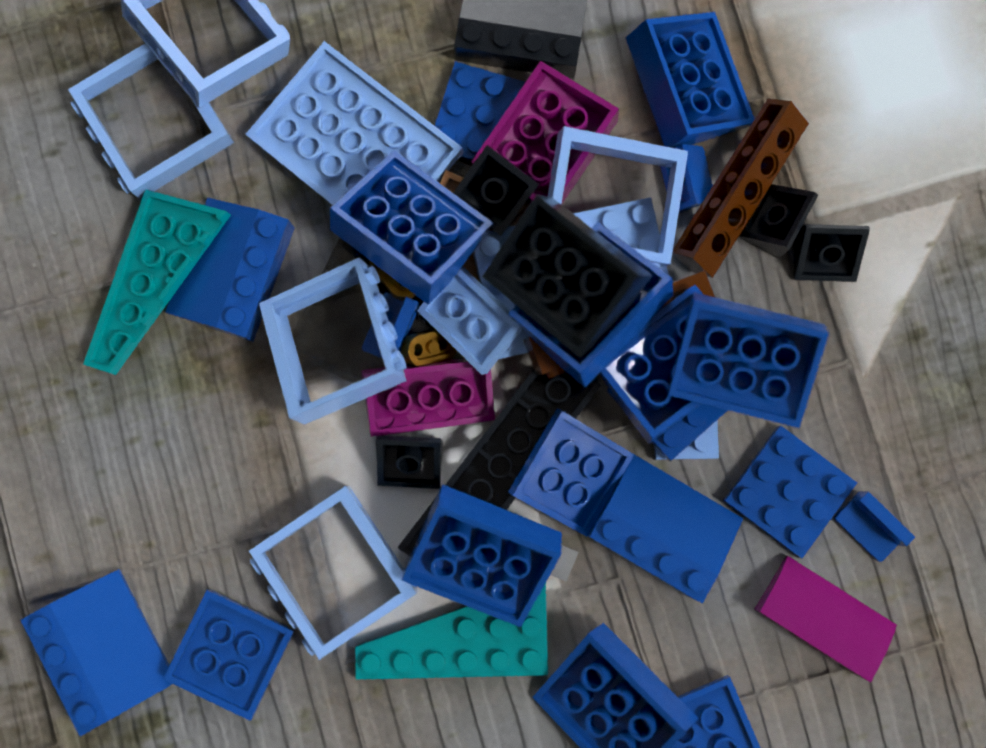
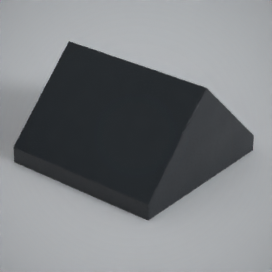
(496, 189)
(778, 219)
(829, 252)
(409, 461)

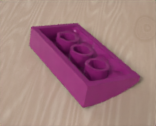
(431, 398)
(827, 618)

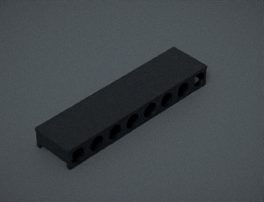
(509, 441)

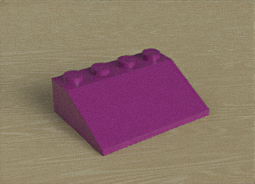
(537, 114)

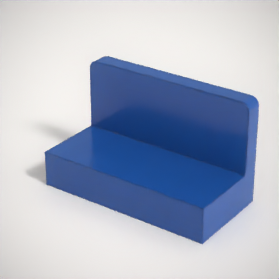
(696, 179)
(401, 316)
(873, 525)

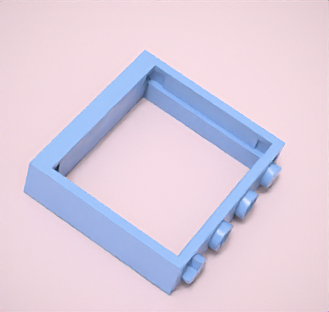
(226, 78)
(632, 150)
(170, 168)
(284, 350)
(280, 591)

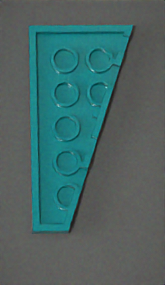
(157, 258)
(459, 646)

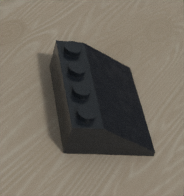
(521, 34)
(565, 275)

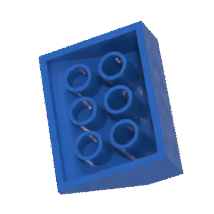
(689, 78)
(409, 226)
(234, 272)
(646, 305)
(748, 359)
(644, 371)
(667, 529)
(483, 556)
(98, 651)
(612, 698)

